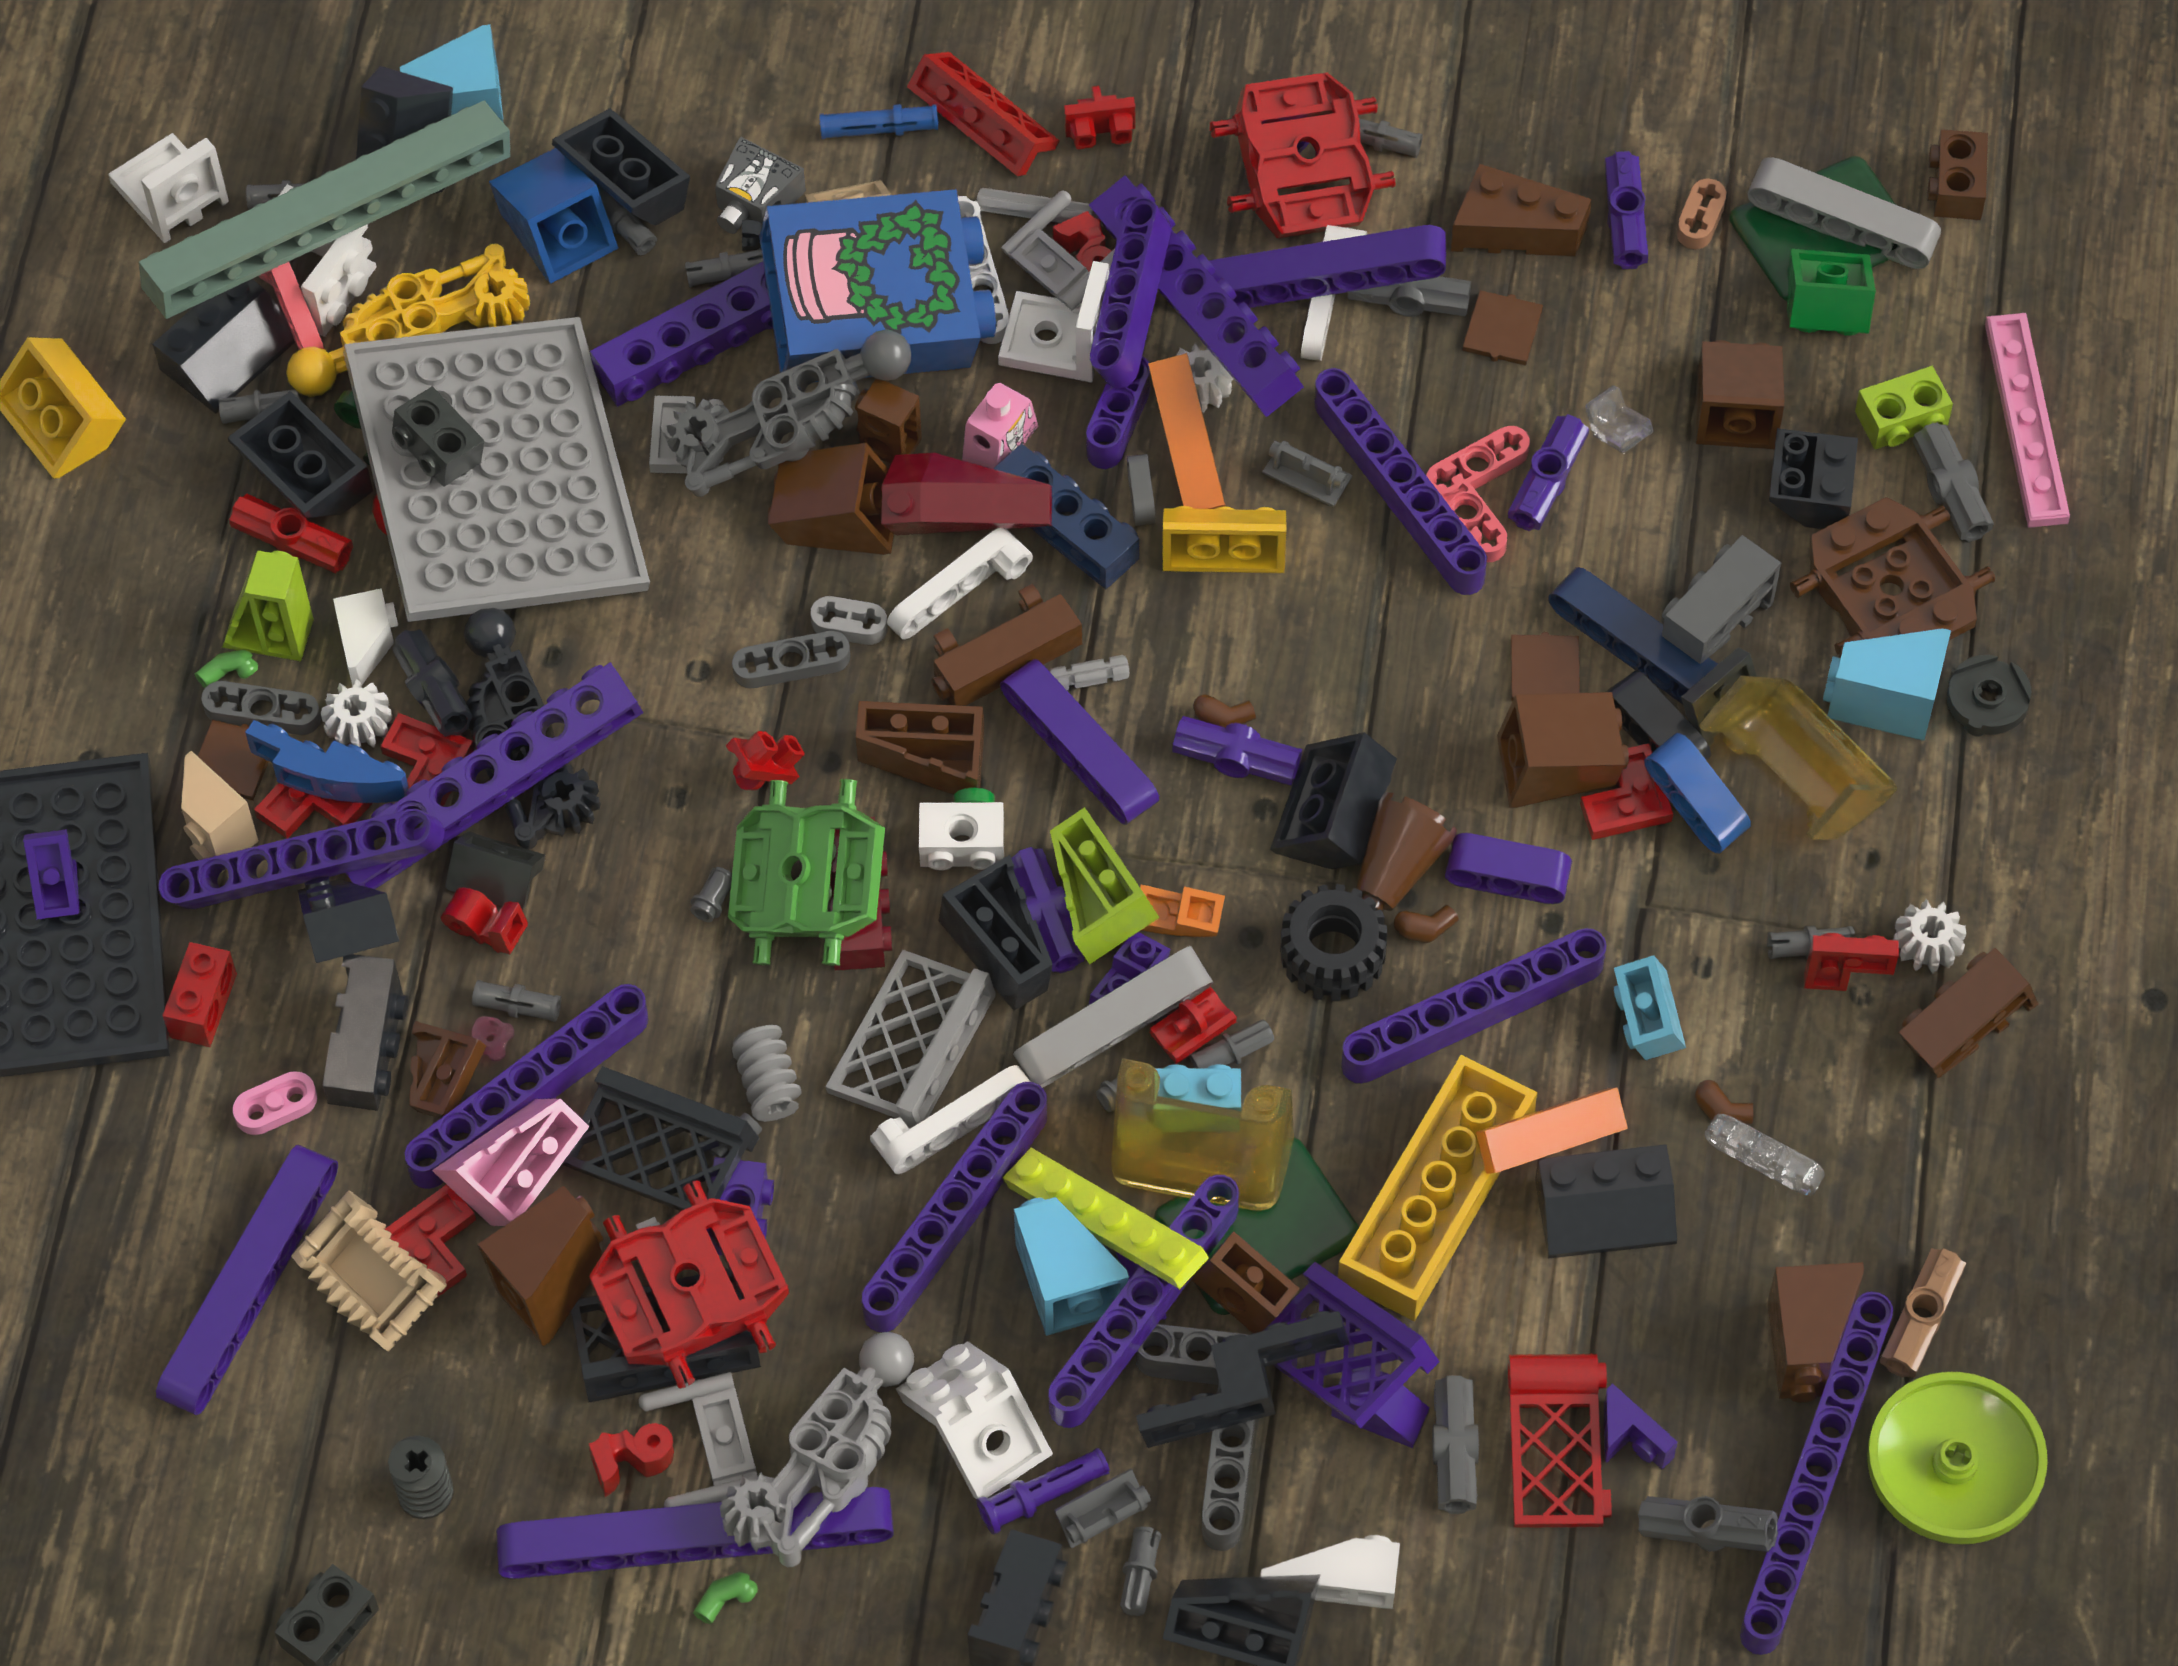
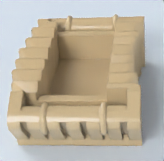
(367, 1272)

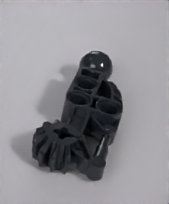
(491, 635)

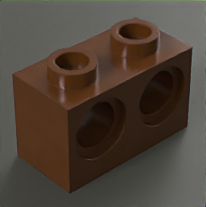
(1961, 174)
(888, 420)

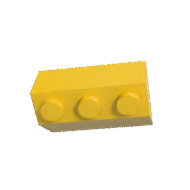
(57, 406)
(1224, 540)

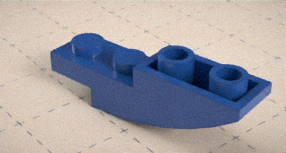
(337, 774)

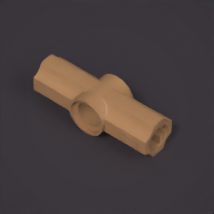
(1914, 1333)

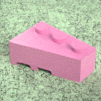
(514, 1160)

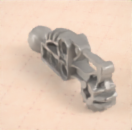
(836, 1433)

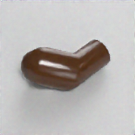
(1215, 712)
(1424, 927)
(1714, 1101)

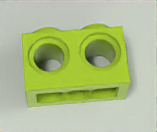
(1900, 401)

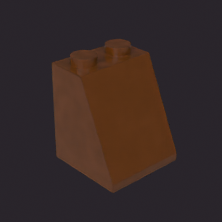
(1739, 394)
(832, 501)
(1560, 746)
(544, 1261)
(1807, 1323)

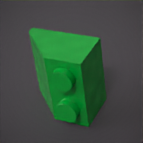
(1830, 291)

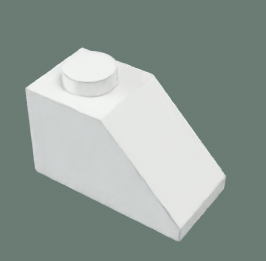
(365, 630)

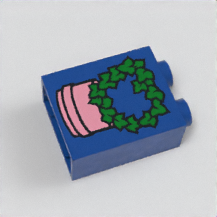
(873, 267)

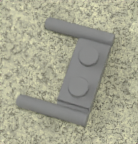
(1048, 260)
(721, 1433)

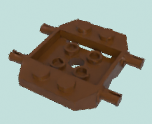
(1931, 584)

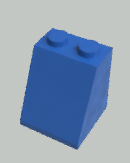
(555, 214)

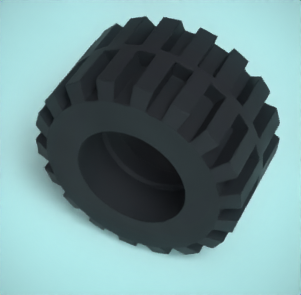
(1340, 913)

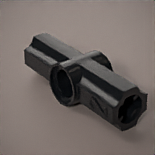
(432, 682)

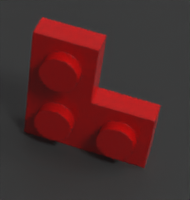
(423, 748)
(1631, 806)
(288, 808)
(1836, 956)
(429, 1227)

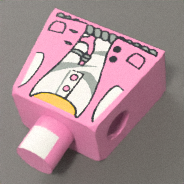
(998, 426)

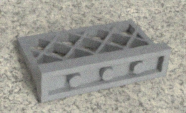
(945, 1047)

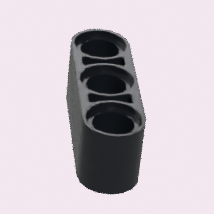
(1650, 715)

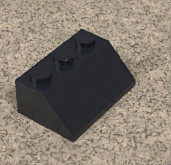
(398, 106)
(626, 166)
(224, 343)
(303, 458)
(1334, 801)
(1606, 1201)

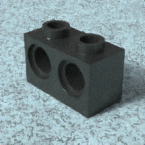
(444, 432)
(336, 1624)

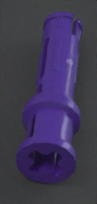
(1024, 1497)

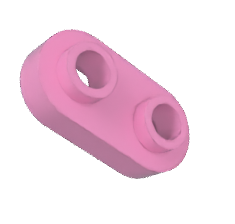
(273, 1100)

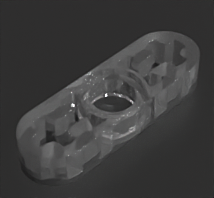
(1764, 1154)

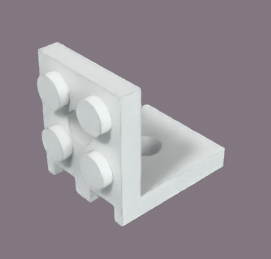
(171, 183)
(337, 277)
(1070, 350)
(967, 1401)

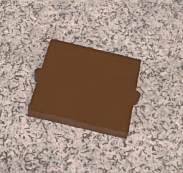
(1503, 327)
(1544, 664)
(230, 757)

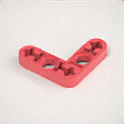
(293, 306)
(1464, 484)

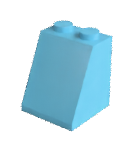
(465, 65)
(1888, 682)
(1065, 1265)

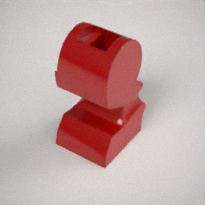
(1082, 233)
(477, 916)
(647, 1452)

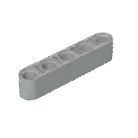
(1843, 212)
(1113, 1017)

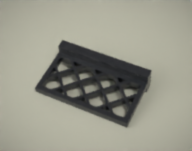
(669, 1109)
(618, 1378)

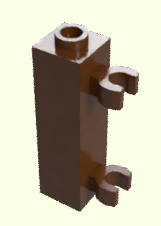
(981, 664)

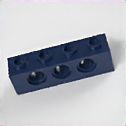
(1101, 558)

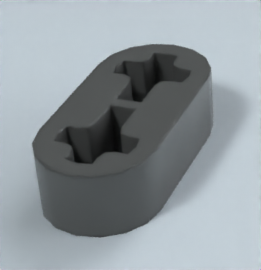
(1141, 490)

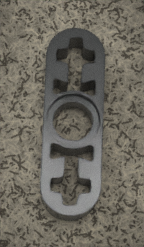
(801, 645)
(250, 693)

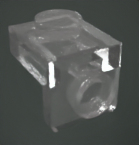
(1615, 422)

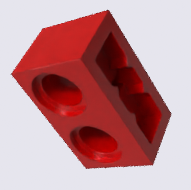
(199, 994)

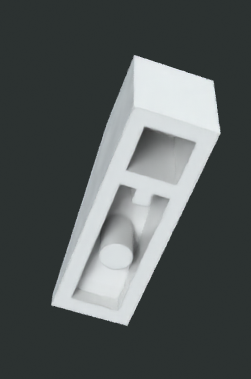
(1350, 1571)

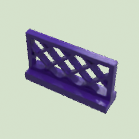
(1371, 1325)

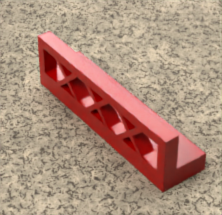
(980, 111)

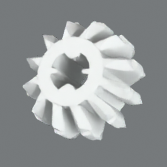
(1209, 376)
(364, 702)
(1945, 933)

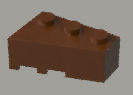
(1519, 215)
(923, 742)
(1967, 1012)

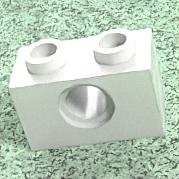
(944, 821)

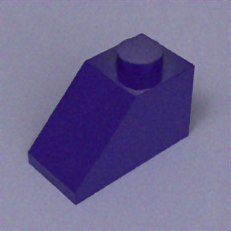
(1397, 1419)

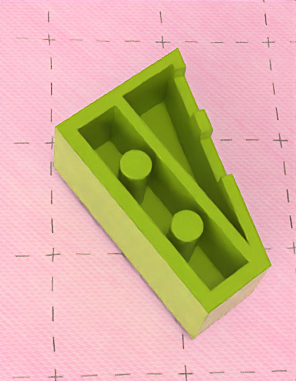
(272, 609)
(1099, 889)

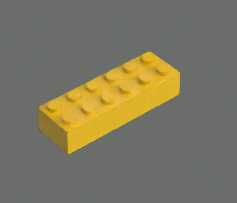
(1432, 1191)

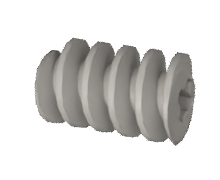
(766, 1073)

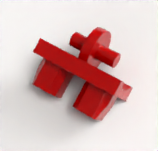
(1097, 116)
(764, 759)
(1192, 1025)

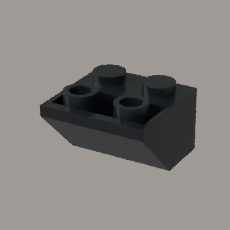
(1813, 476)

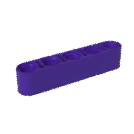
(1130, 292)
(1079, 741)

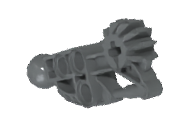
(808, 415)

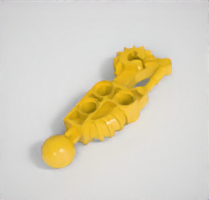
(414, 308)

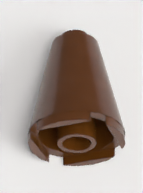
(1401, 849)

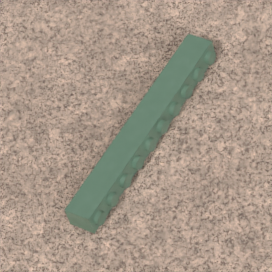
(324, 209)

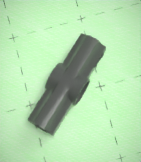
(1414, 297)
(1953, 482)
(1455, 1444)
(1731, 1528)

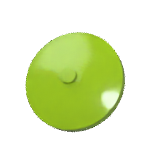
(1957, 1458)

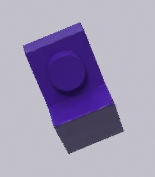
(52, 874)
(1627, 1423)

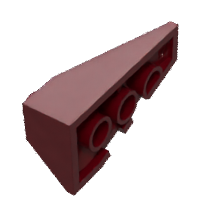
(951, 495)

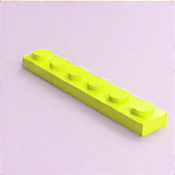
(1109, 1218)

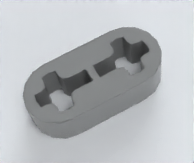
(850, 619)

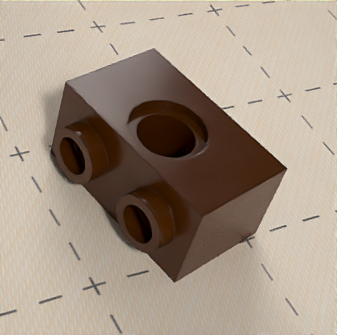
(1245, 1283)

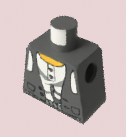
(754, 181)

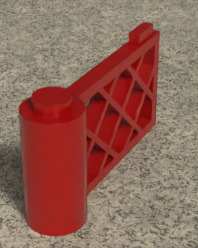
(1561, 1383)

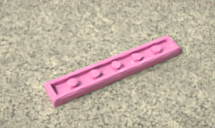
(2027, 420)

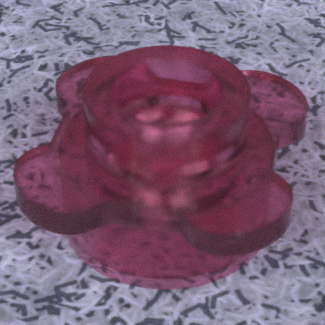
(491, 1026)

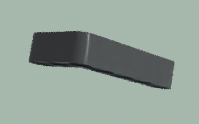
(1223, 1460)

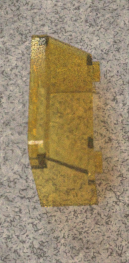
(1804, 750)

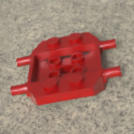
(1270, 125)
(697, 1313)

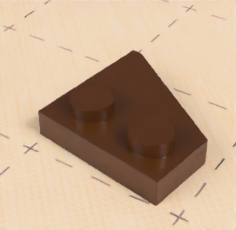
(441, 1068)

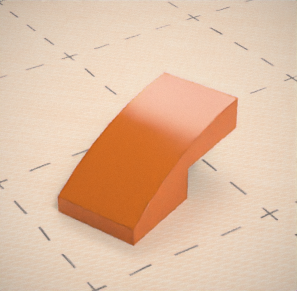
(1185, 914)

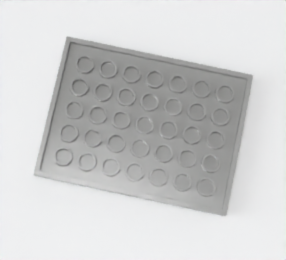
(545, 504)

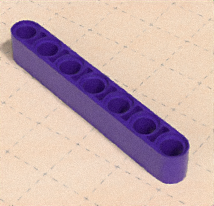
(1335, 266)
(1400, 497)
(282, 859)
(1462, 1021)
(533, 1067)
(949, 1224)
(247, 1280)
(1137, 1318)

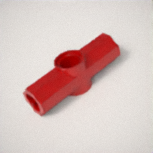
(273, 523)

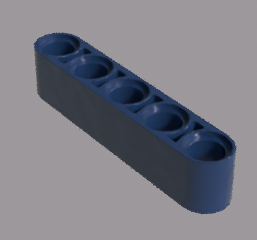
(1626, 632)

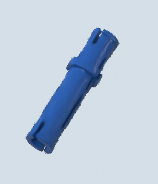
(879, 121)

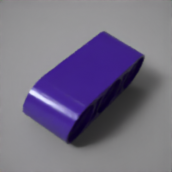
(1115, 426)
(1508, 868)

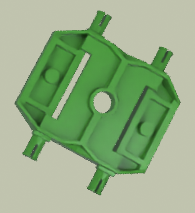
(773, 904)

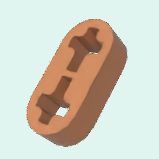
(1694, 211)

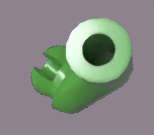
(224, 663)
(720, 1591)

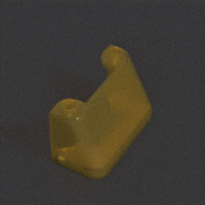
(1180, 1143)

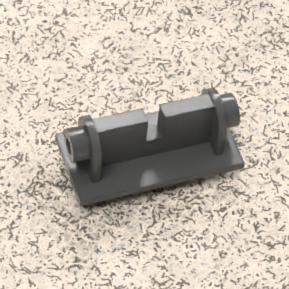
(1306, 473)
(1102, 1508)

